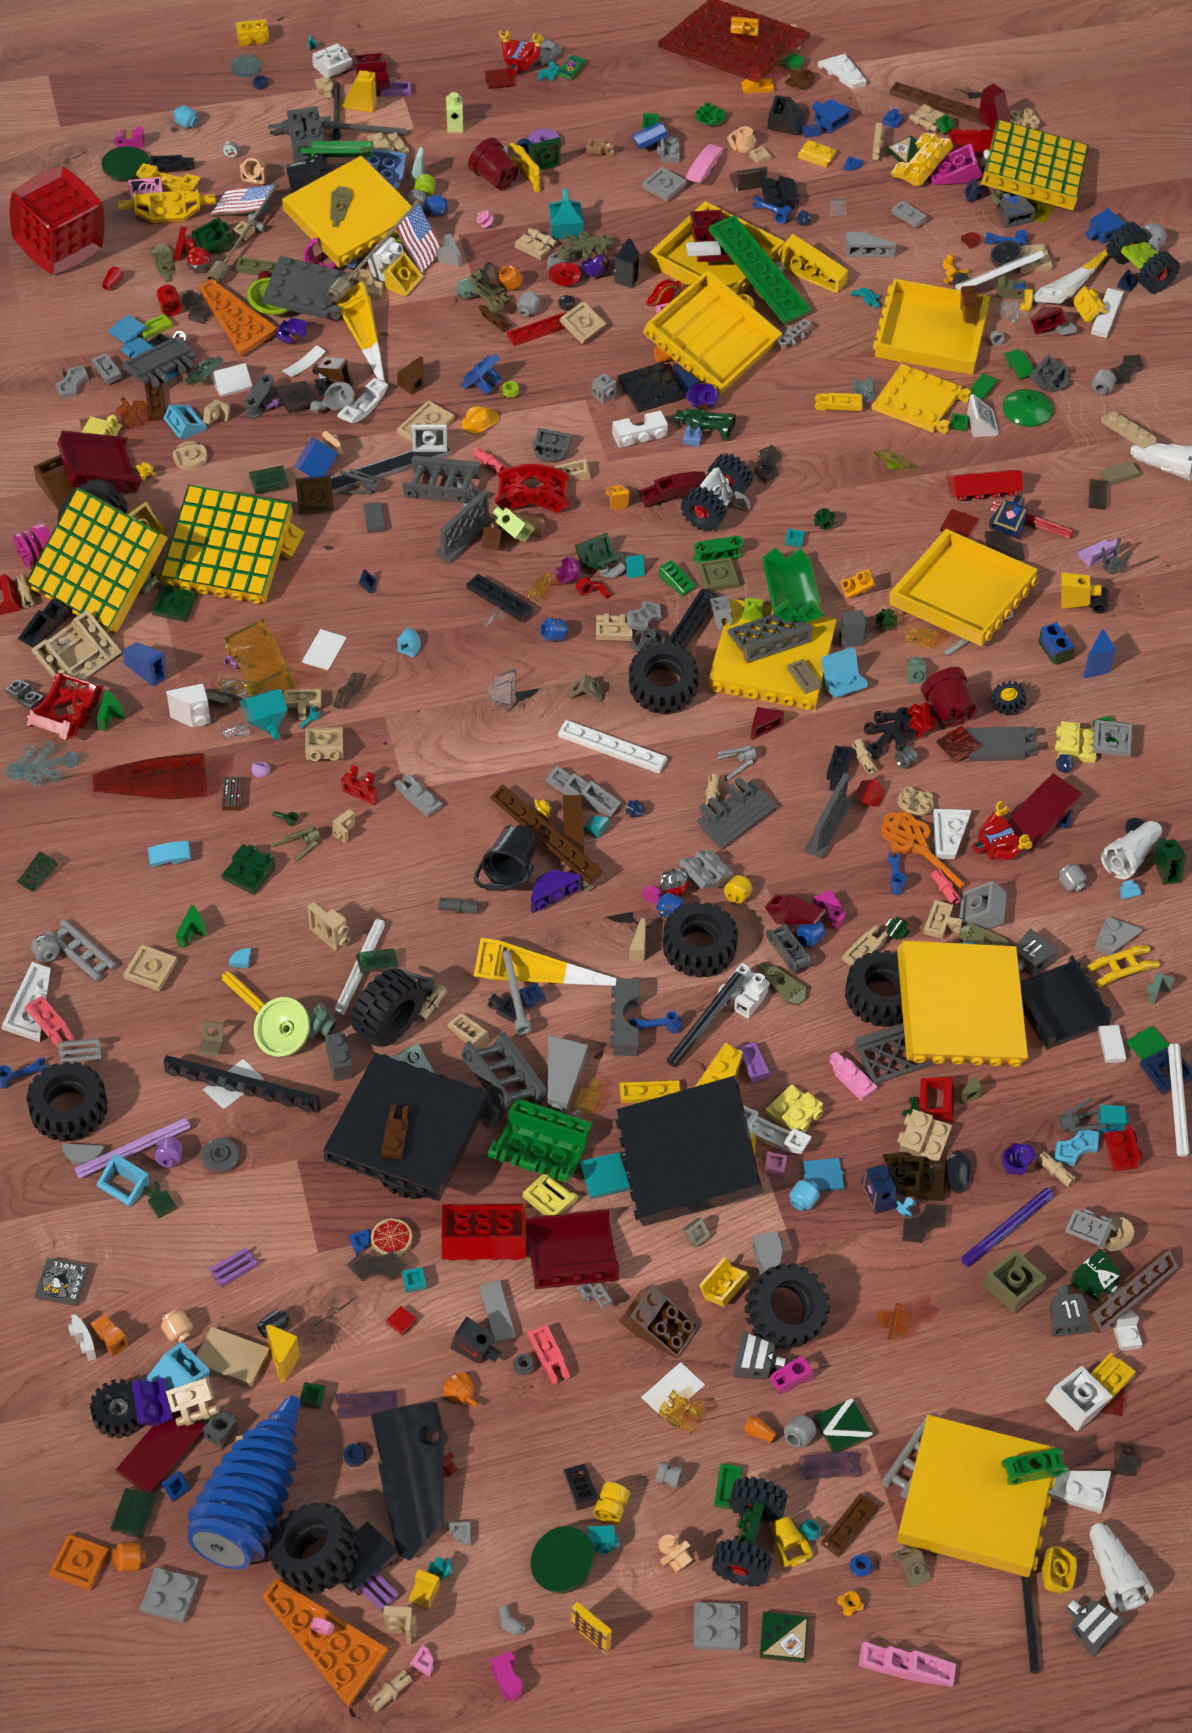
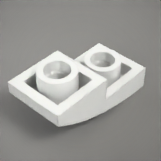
(82, 1336)

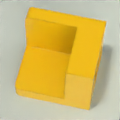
(425, 1589)

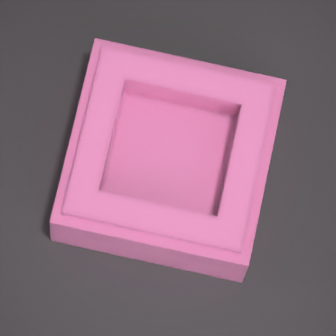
(775, 1164)

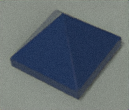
(367, 581)

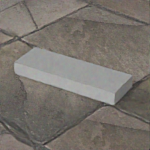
(497, 1312)

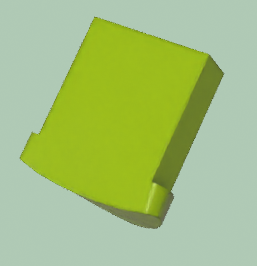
(752, 609)

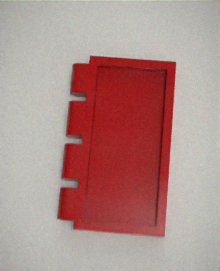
(978, 140)

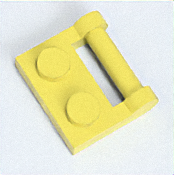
(546, 1200)

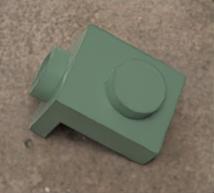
(916, 670)
(1160, 981)

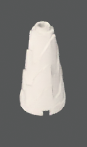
(1169, 458)
(1129, 851)
(1120, 1574)

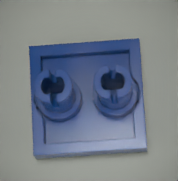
(476, 375)

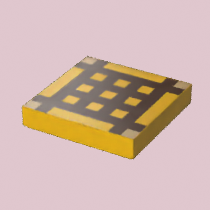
(591, 1627)

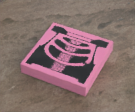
(144, 186)

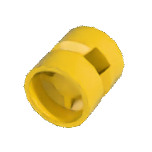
(613, 1500)

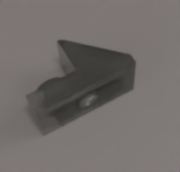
(1126, 1459)

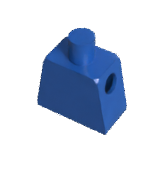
(831, 115)
(1103, 226)

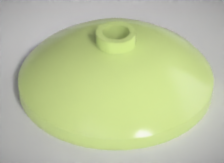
(272, 1024)

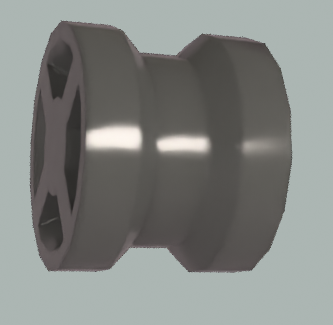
(905, 757)

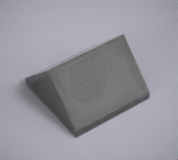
(748, 178)

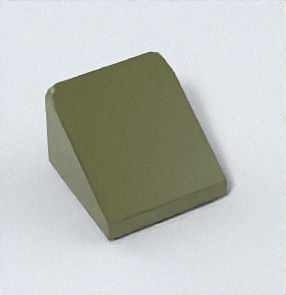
(971, 1091)

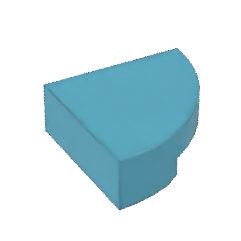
(240, 958)

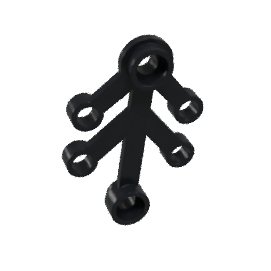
(901, 717)

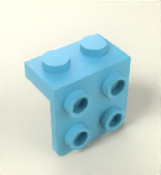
(841, 673)

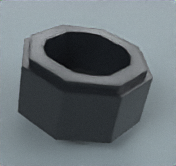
(566, 302)

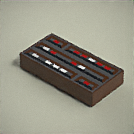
(232, 793)

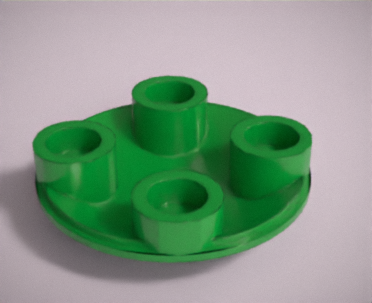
(710, 114)

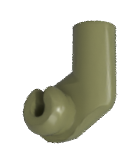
(996, 197)

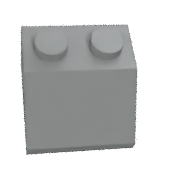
(983, 906)

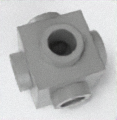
(604, 388)

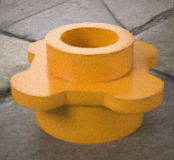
(853, 1597)

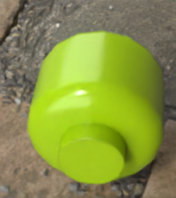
(426, 184)

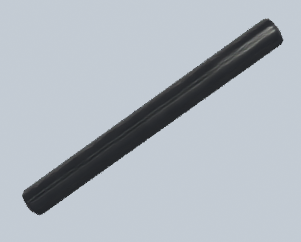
(705, 1019)

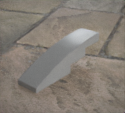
(592, 794)

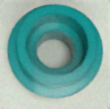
(810, 1529)

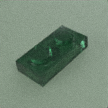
(377, 960)

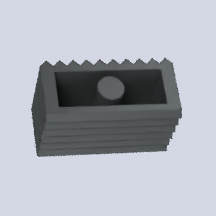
(852, 628)
(339, 1056)

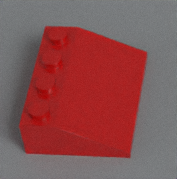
(483, 1231)

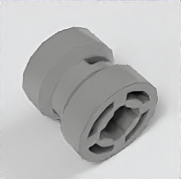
(668, 1475)

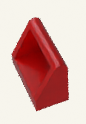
(11, 598)
(946, 1084)

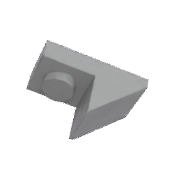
(449, 252)

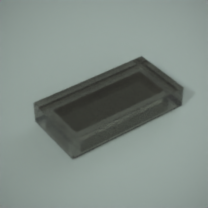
(1097, 494)

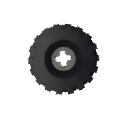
(104, 1409)

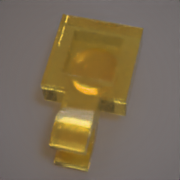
(541, 586)
(924, 637)
(589, 1098)

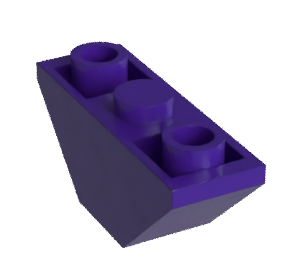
(553, 888)

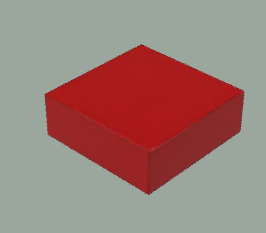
(401, 1320)

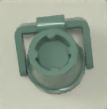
(321, 1021)

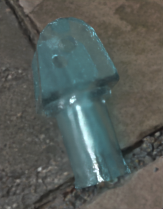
(864, 387)

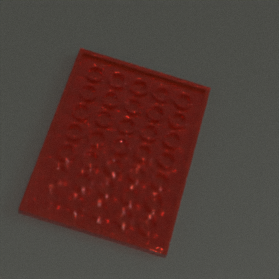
(709, 40)

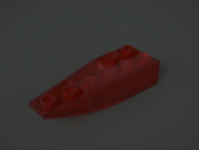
(156, 778)

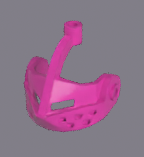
(309, 256)

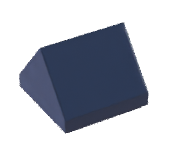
(1127, 281)

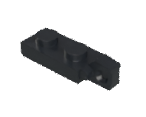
(172, 162)
(838, 765)

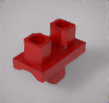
(922, 719)

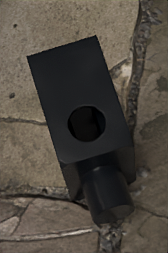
(474, 1342)

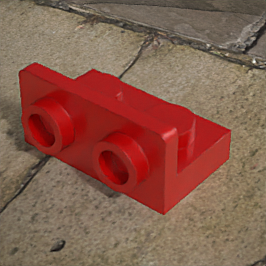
(1123, 1149)

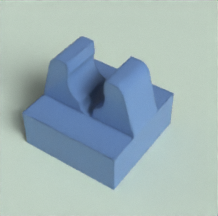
(692, 436)

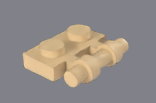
(926, 117)
(532, 246)
(612, 628)
(189, 1395)

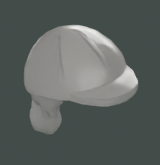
(1156, 235)
(335, 398)

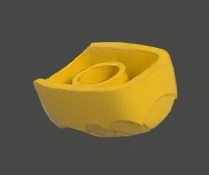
(1058, 1570)

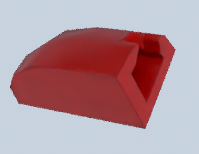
(870, 792)

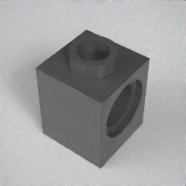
(220, 1437)

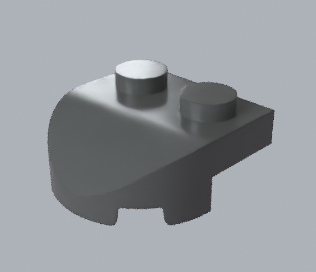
(1050, 375)
(551, 445)

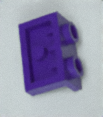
(152, 1402)

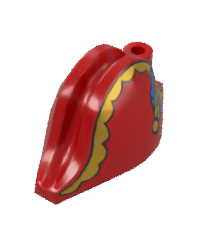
(664, 292)

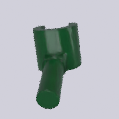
(289, 817)

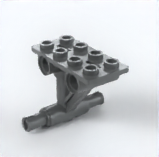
(303, 128)

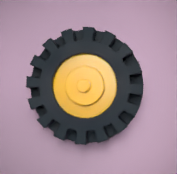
(1009, 698)

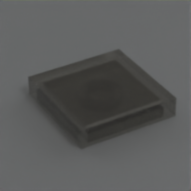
(296, 396)

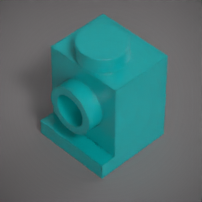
(603, 1538)

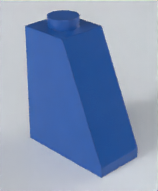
(146, 662)

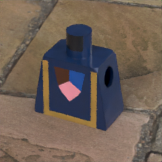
(1010, 518)
(879, 1183)

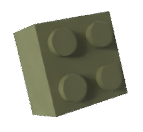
(1014, 1281)

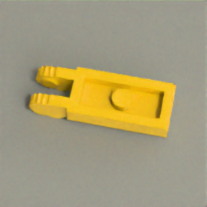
(838, 401)

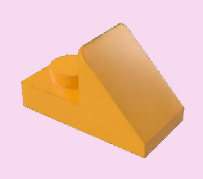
(763, 85)
(618, 496)

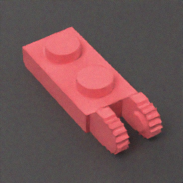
(48, 1020)
(548, 1352)

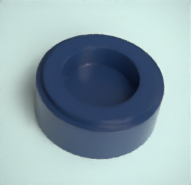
(260, 82)
(354, 1455)

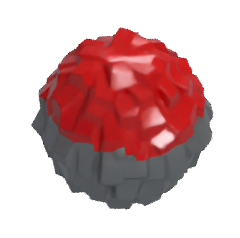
(198, 260)
(675, 881)

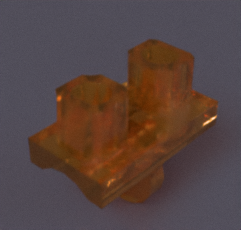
(137, 408)
(897, 1323)

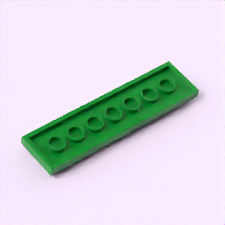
(759, 269)

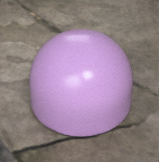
(260, 769)

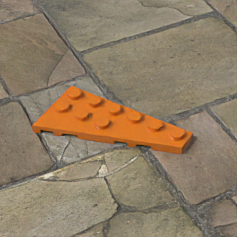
(239, 321)
(343, 1658)

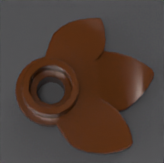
(800, 78)

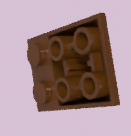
(53, 480)
(659, 1321)

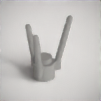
(744, 754)

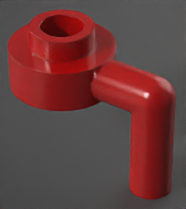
(585, 586)

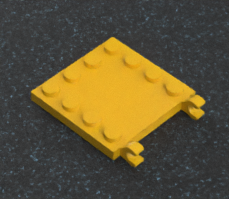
(919, 399)

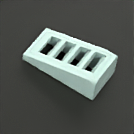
(418, 167)

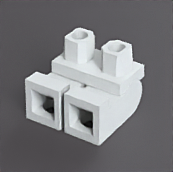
(332, 60)
(384, 257)
(749, 993)

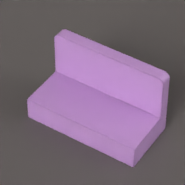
(1093, 554)

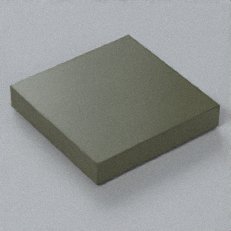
(718, 574)

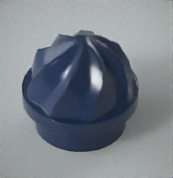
(524, 143)
(803, 218)
(1064, 763)
(635, 808)

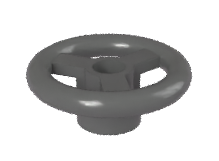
(648, 637)

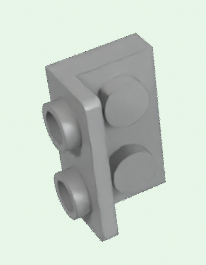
(668, 149)
(1089, 1228)

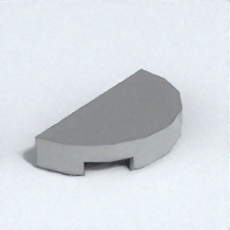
(553, 259)
(80, 1154)

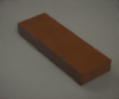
(155, 402)
(849, 1525)

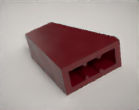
(993, 106)

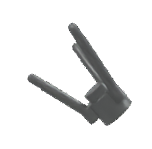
(370, 482)
(1113, 565)
(426, 982)
(1070, 1121)

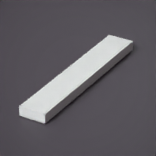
(1001, 269)
(612, 746)

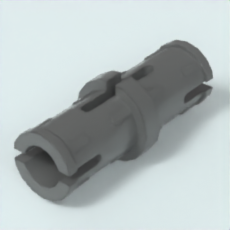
(458, 905)

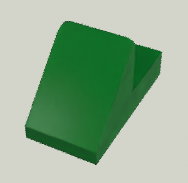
(109, 708)
(191, 925)

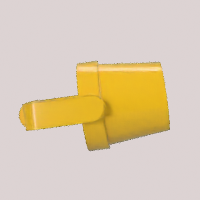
(787, 1537)

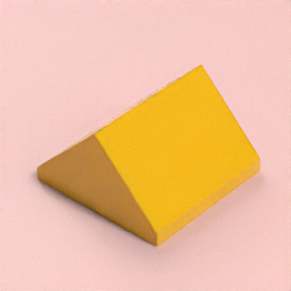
(402, 275)
(283, 1350)

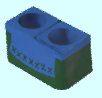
(1055, 653)

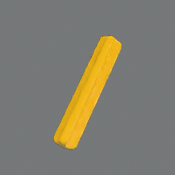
(243, 991)

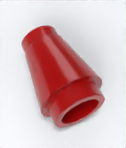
(112, 277)

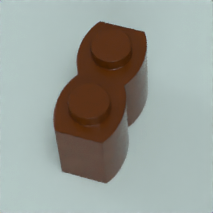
(970, 304)

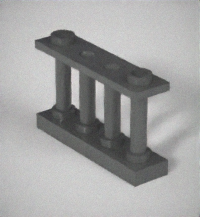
(443, 467)
(514, 1062)

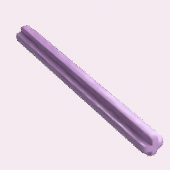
(133, 1147)

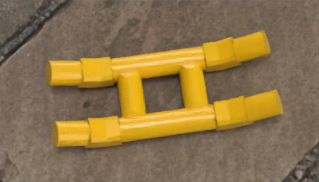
(533, 171)
(1117, 971)

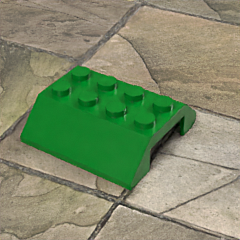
(542, 1140)

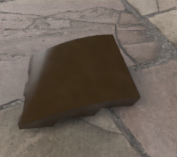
(917, 1176)

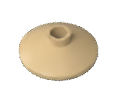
(1121, 1237)

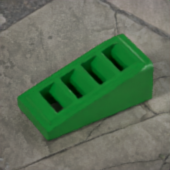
(668, 570)

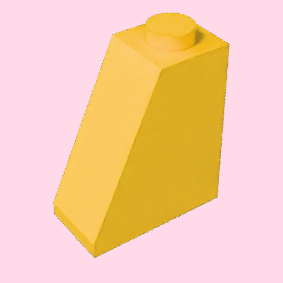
(362, 93)

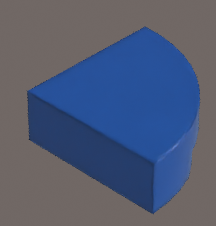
(852, 164)
(360, 1240)

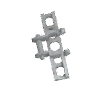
(793, 332)
(595, 1296)

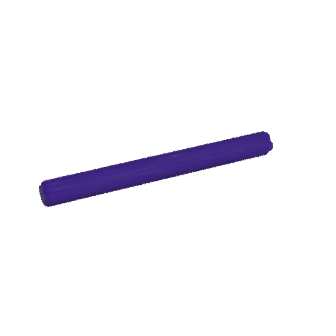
(1007, 1227)

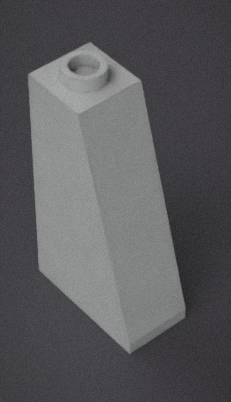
(564, 1071)

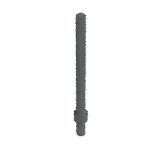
(327, 124)

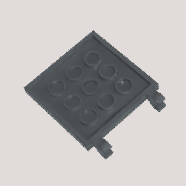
(303, 288)

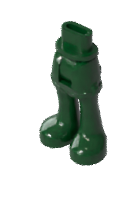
(699, 418)

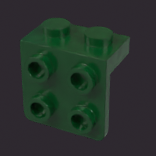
(597, 552)

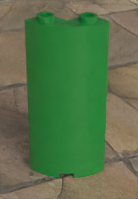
(792, 586)

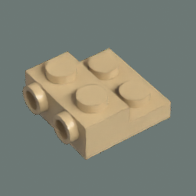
(389, 142)
(324, 743)
(328, 926)
(924, 1136)

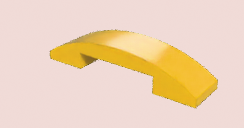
(168, 181)

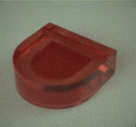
(971, 239)

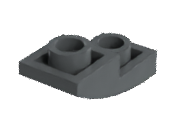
(23, 694)

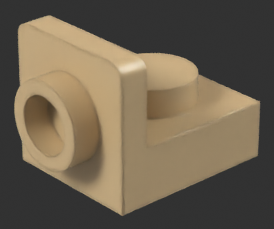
(216, 410)
(343, 824)

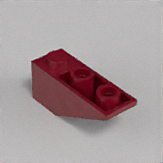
(792, 910)

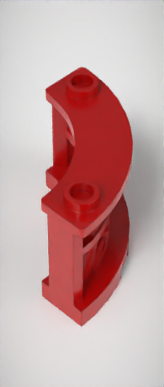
(544, 496)
(65, 725)

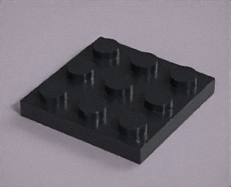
(651, 387)

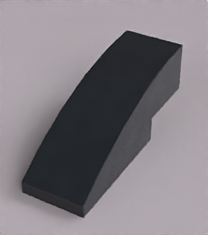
(44, 623)

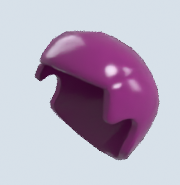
(568, 571)

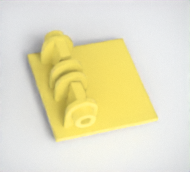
(103, 427)

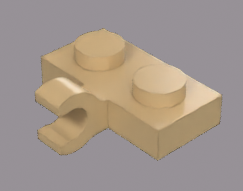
(302, 699)
(940, 919)

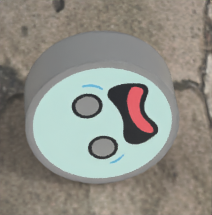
(230, 149)

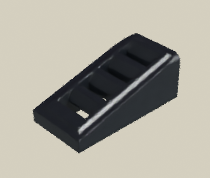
(586, 1501)

